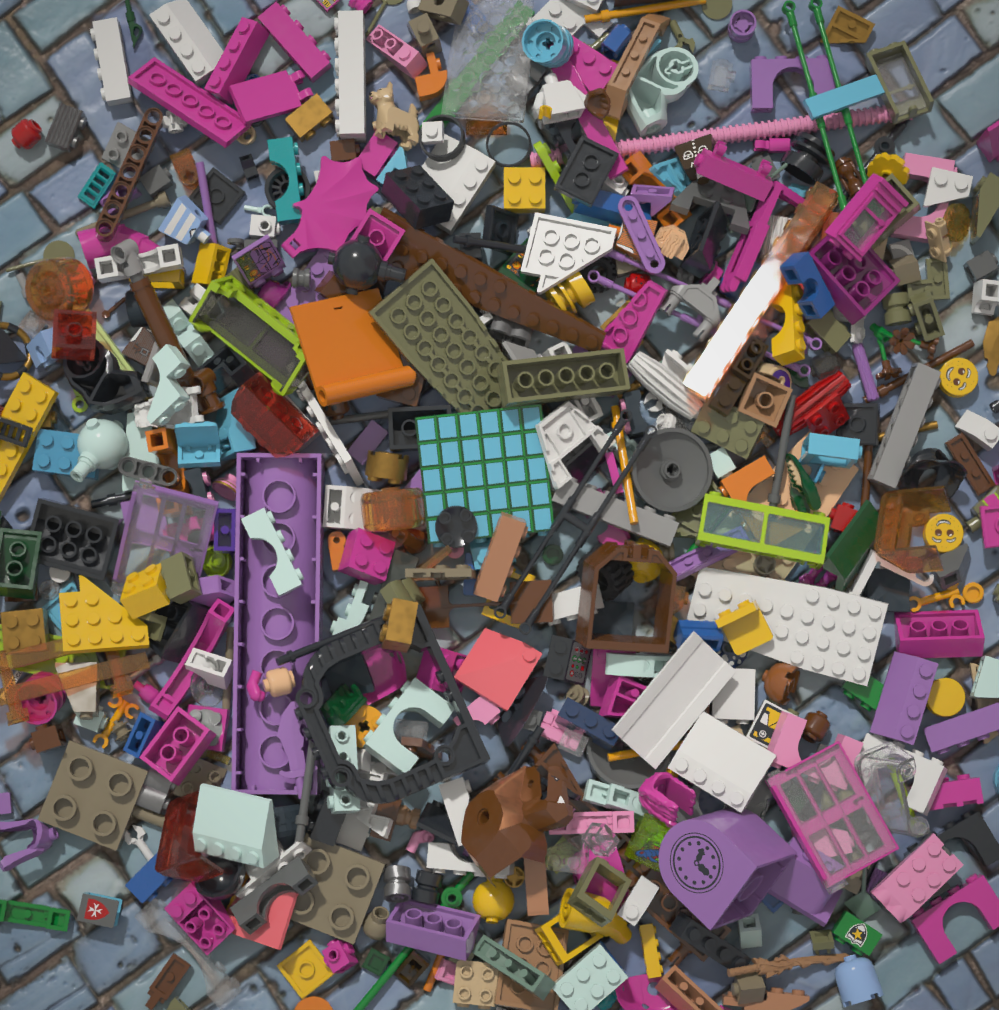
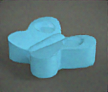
(799, 189)

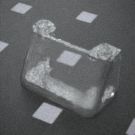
(883, 774)

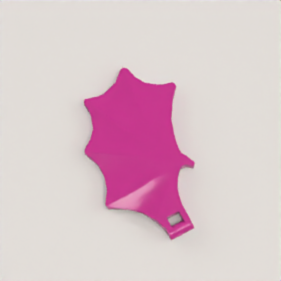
(332, 207)

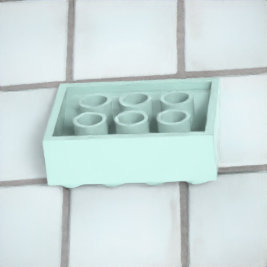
(235, 826)

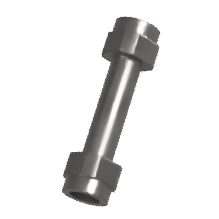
(155, 660)

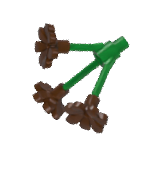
(901, 341)

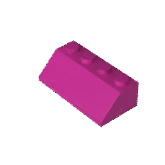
(939, 633)

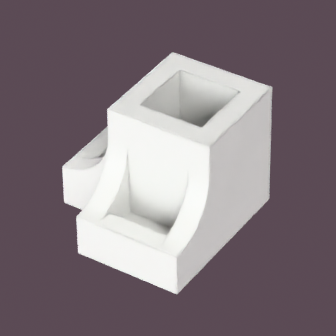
(985, 297)

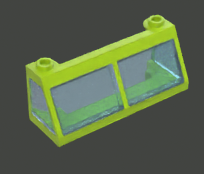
(763, 530)

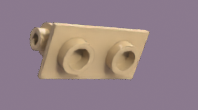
(938, 246)

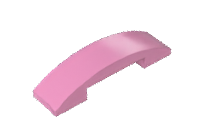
(616, 820)

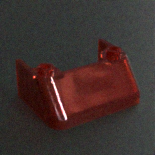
(176, 849)

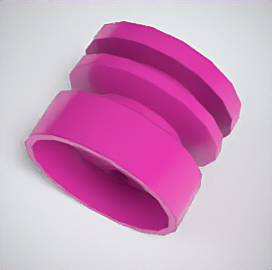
(43, 708)

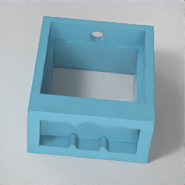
(830, 450)

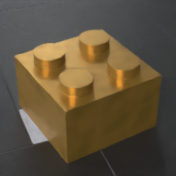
(399, 625)
(24, 628)

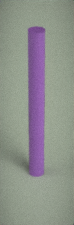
(206, 200)

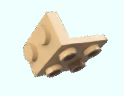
(474, 984)

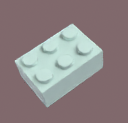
(589, 980)

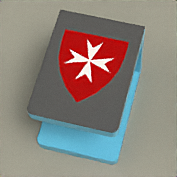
(99, 909)

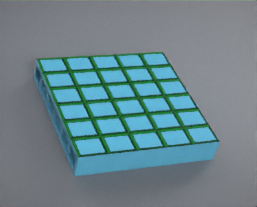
(486, 465)

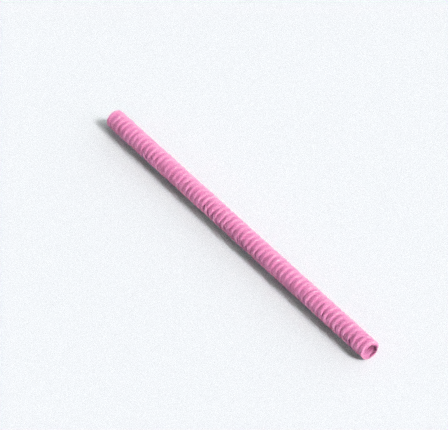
(738, 133)

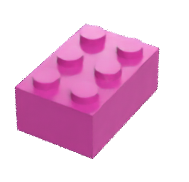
(178, 746)

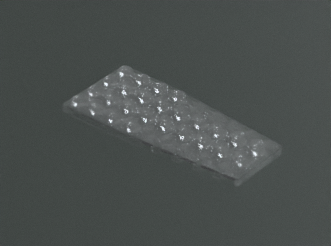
(488, 64)

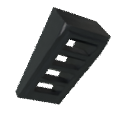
(8, 438)

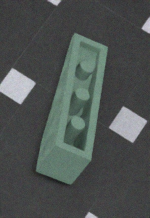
(514, 967)

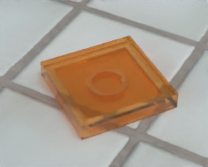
(435, 558)

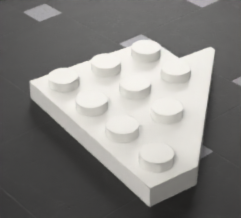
(563, 247)

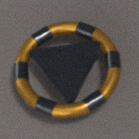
(11, 353)

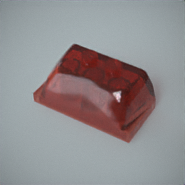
(271, 417)

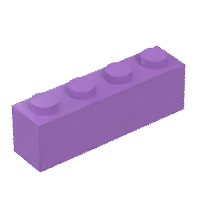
(963, 728)

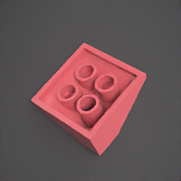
(497, 667)
(278, 919)

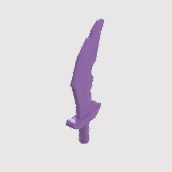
(292, 743)

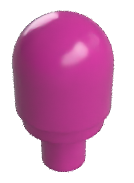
(147, 692)

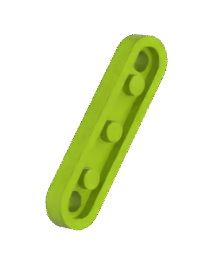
(552, 168)

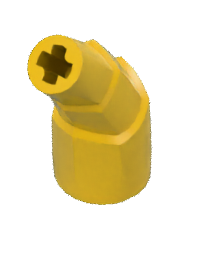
(574, 920)

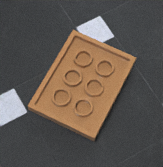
(525, 943)

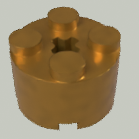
(386, 466)

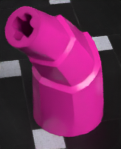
(95, 248)

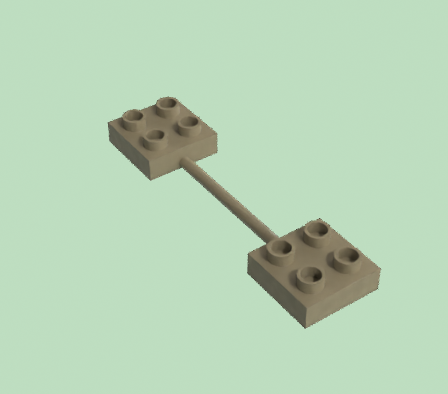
(98, 798)

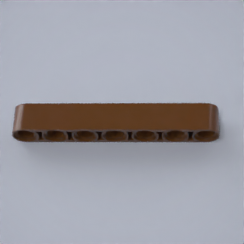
(131, 165)

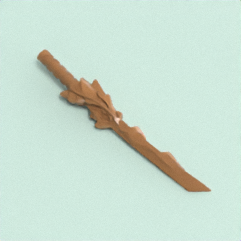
(783, 963)

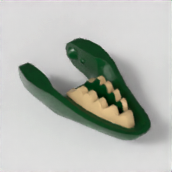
(802, 488)

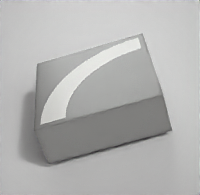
(900, 249)

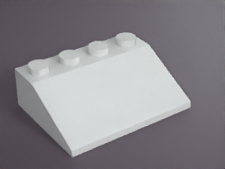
(459, 177)
(722, 761)

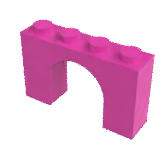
(929, 921)

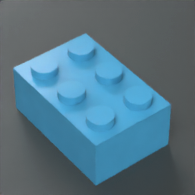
(57, 453)

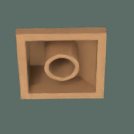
(764, 399)

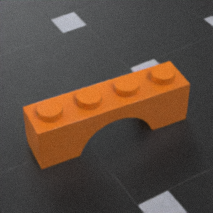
(641, 175)

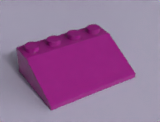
(853, 284)

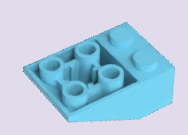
(231, 433)

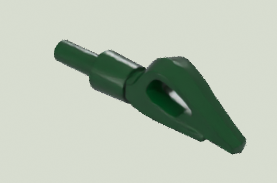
(130, 16)

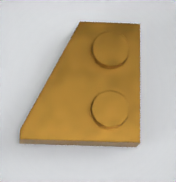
(848, 28)

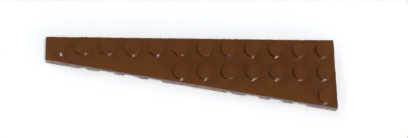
(490, 289)

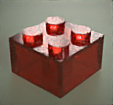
(74, 335)

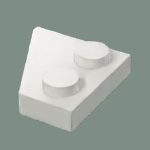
(946, 186)

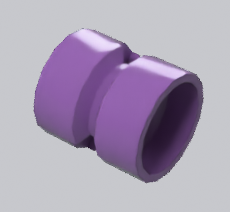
(741, 26)

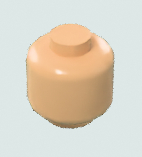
(279, 682)

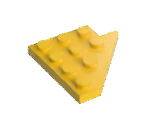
(97, 622)

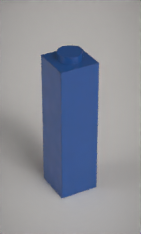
(606, 208)

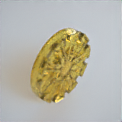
(957, 221)

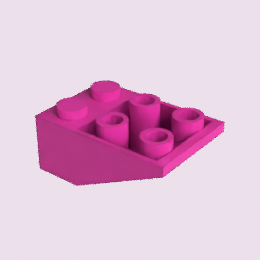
(201, 918)

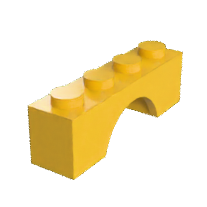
(789, 343)

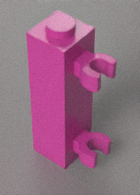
(733, 174)

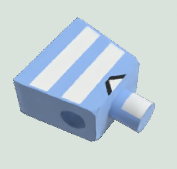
(185, 222)

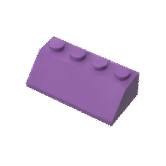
(903, 698)
(433, 928)

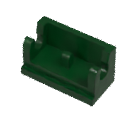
(342, 705)

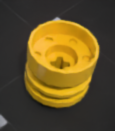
(569, 292)

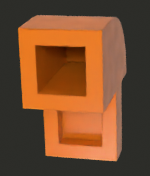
(432, 84)

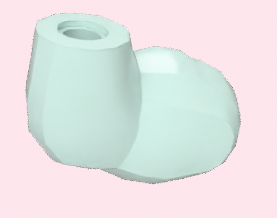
(659, 82)

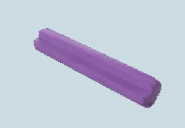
(865, 372)

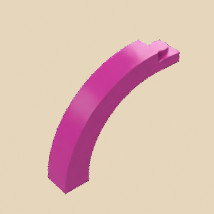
(207, 640)

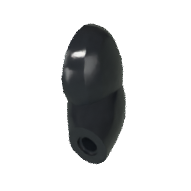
(104, 384)

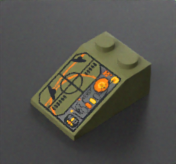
(983, 205)

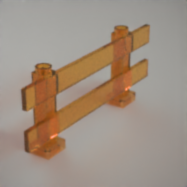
(14, 693)

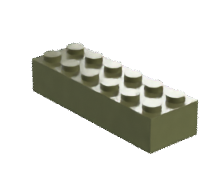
(563, 377)

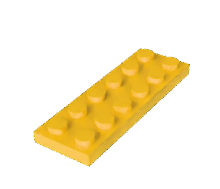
(27, 405)

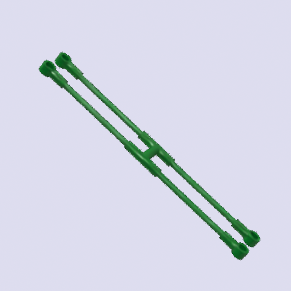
(845, 112)

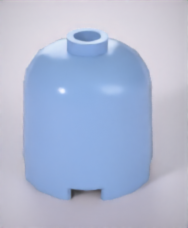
(857, 980)

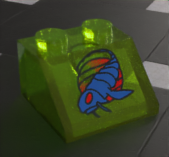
(646, 841)

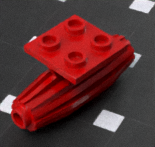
(820, 407)

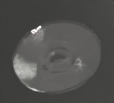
(204, 693)

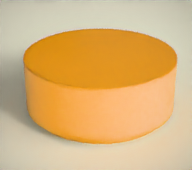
(972, 592)

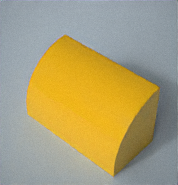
(210, 263)

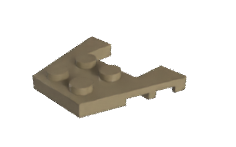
(441, 572)

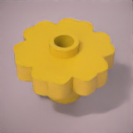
(885, 164)

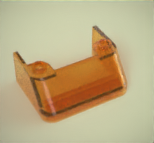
(897, 515)

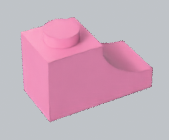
(482, 711)

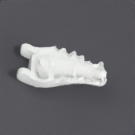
(187, 414)

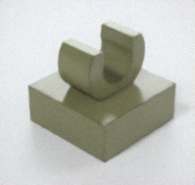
(822, 940)

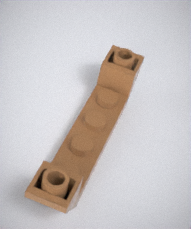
(632, 61)

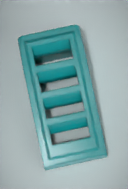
(92, 181)

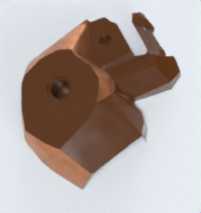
(511, 819)

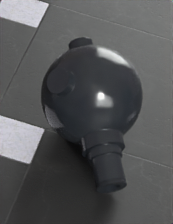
(360, 265)

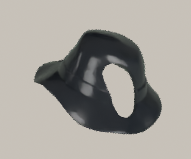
(949, 473)

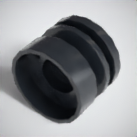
(807, 158)

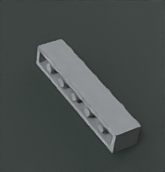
(904, 425)
(650, 525)

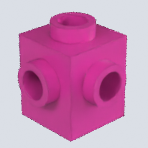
(339, 956)

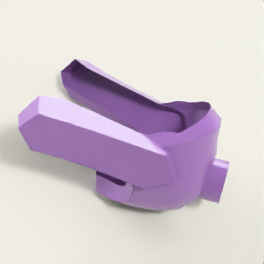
(41, 842)

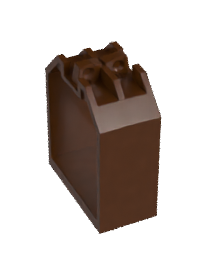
(665, 601)

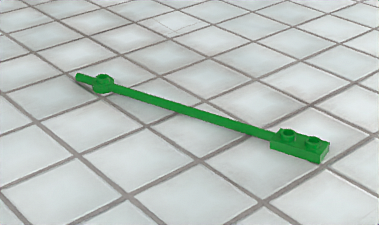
(407, 950)

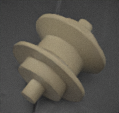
(578, 694)
(121, 731)

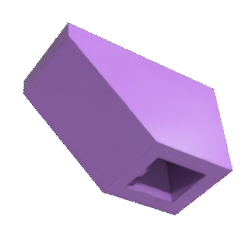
(214, 588)

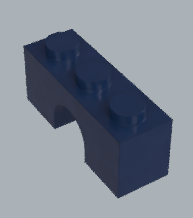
(581, 718)

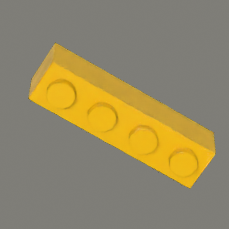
(649, 948)

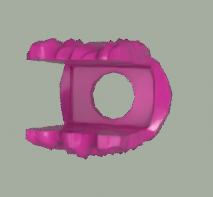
(664, 795)

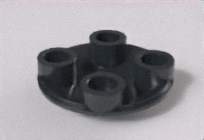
(456, 526)

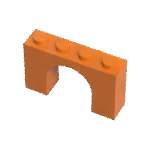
(165, 446)
(742, 481)

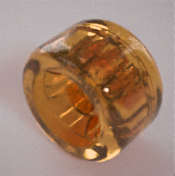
(58, 284)
(392, 509)

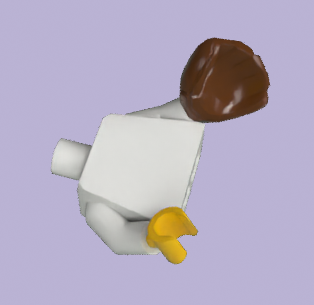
(564, 102)

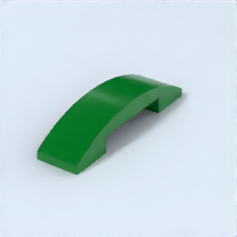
(34, 914)

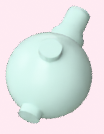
(100, 446)

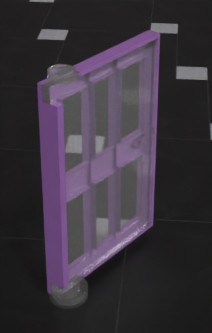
(161, 525)

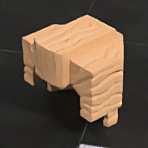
(672, 241)

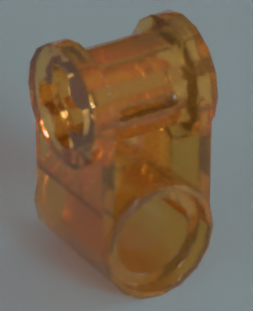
(185, 166)

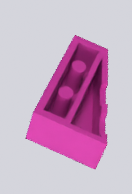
(620, 696)
(958, 792)

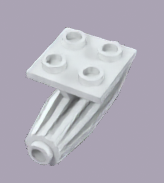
(666, 381)

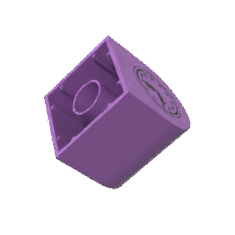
(722, 864)

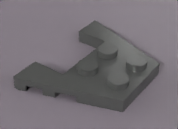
(705, 195)

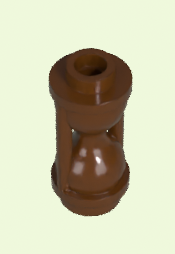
(846, 169)

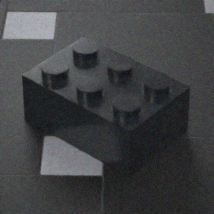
(417, 197)

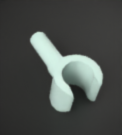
(258, 209)

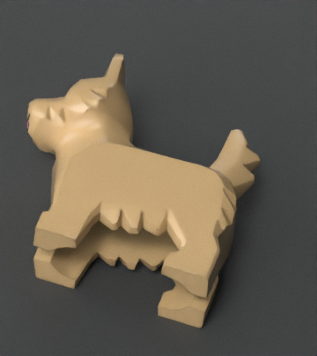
(394, 120)

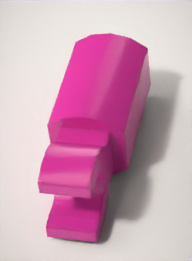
(773, 145)

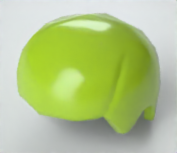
(217, 563)

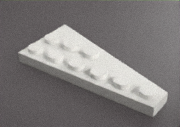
(329, 434)

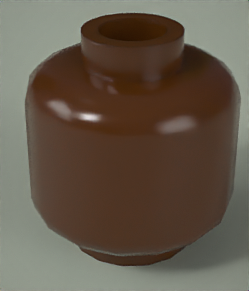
(816, 727)

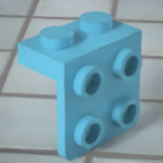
(198, 444)

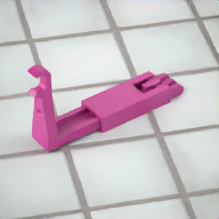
(750, 244)

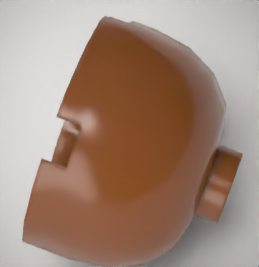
(780, 681)

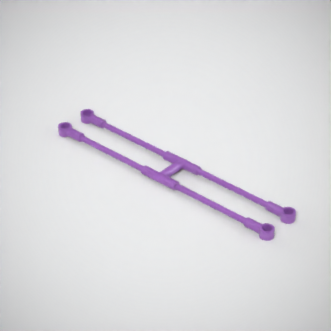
(689, 319)

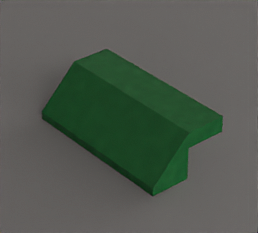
(852, 546)

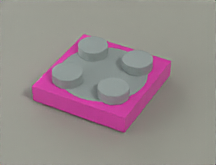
(216, 720)

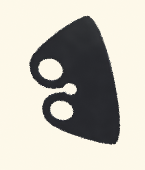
(511, 728)

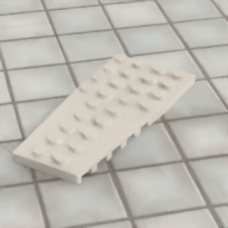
(809, 623)

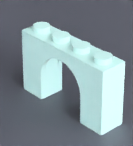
(415, 698)

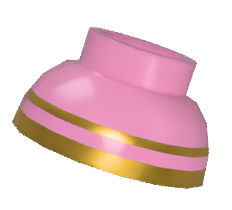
(226, 487)

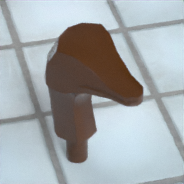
(412, 539)

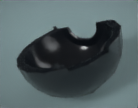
(224, 885)

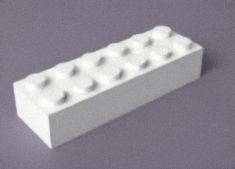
(351, 70)

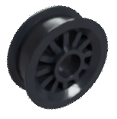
(274, 178)

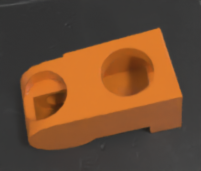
(336, 546)

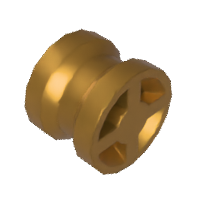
(515, 880)

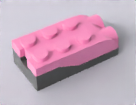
(916, 878)

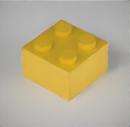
(524, 189)
(144, 591)

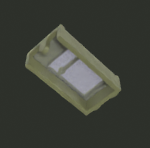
(903, 84)

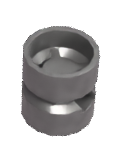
(397, 884)

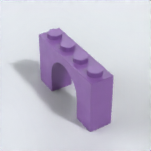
(765, 71)

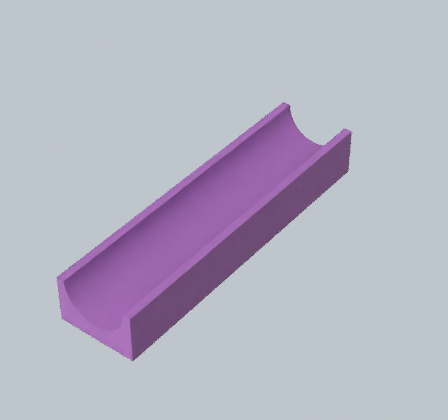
(273, 624)

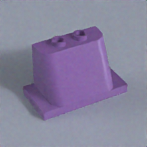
(802, 888)

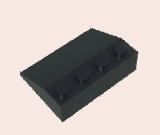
(76, 537)

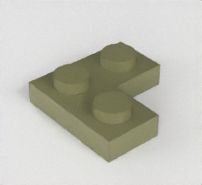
(935, 281)

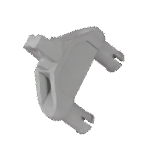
(700, 299)

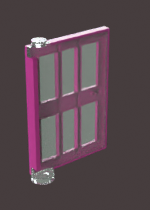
(831, 815)

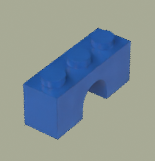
(816, 298)

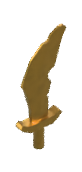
(991, 346)

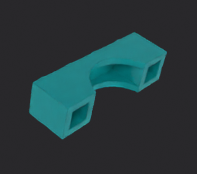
(282, 154)

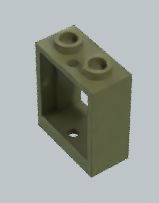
(589, 906)

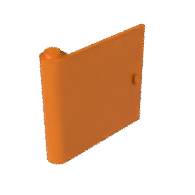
(347, 349)

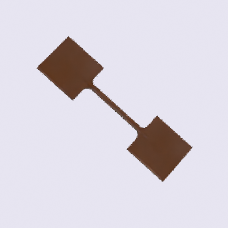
(526, 598)

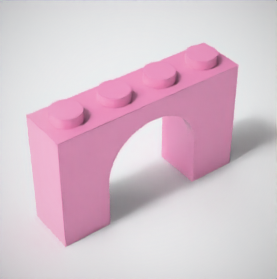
(920, 169)
(787, 737)

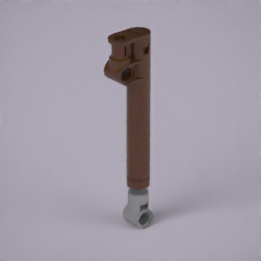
(160, 326)

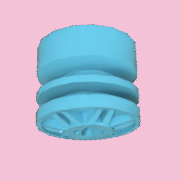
(541, 35)

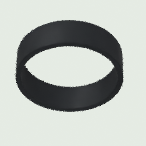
(447, 157)
(525, 157)

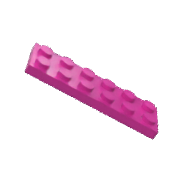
(188, 102)

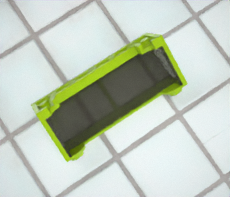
(253, 332)

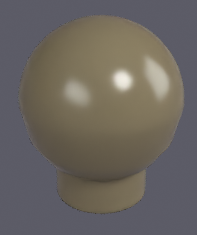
(375, 923)

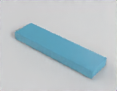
(843, 97)

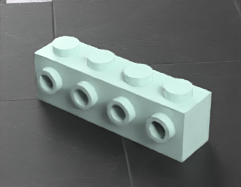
(345, 742)

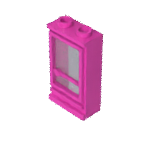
(865, 217)

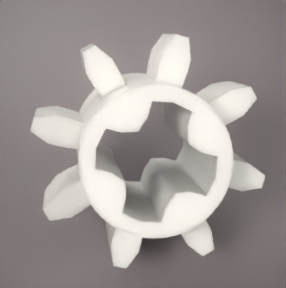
(173, 123)

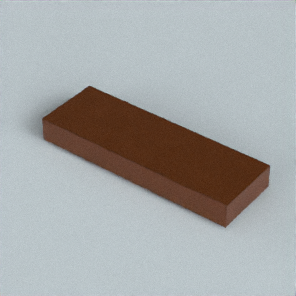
(964, 453)

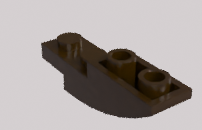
(737, 376)

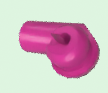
(253, 687)

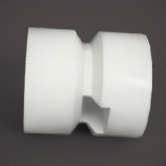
(189, 303)

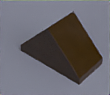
(412, 968)

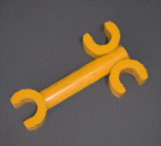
(951, 593)
(122, 707)

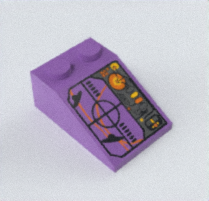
(259, 262)

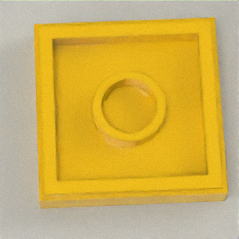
(305, 969)

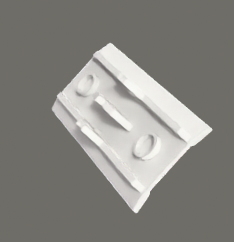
(673, 700)

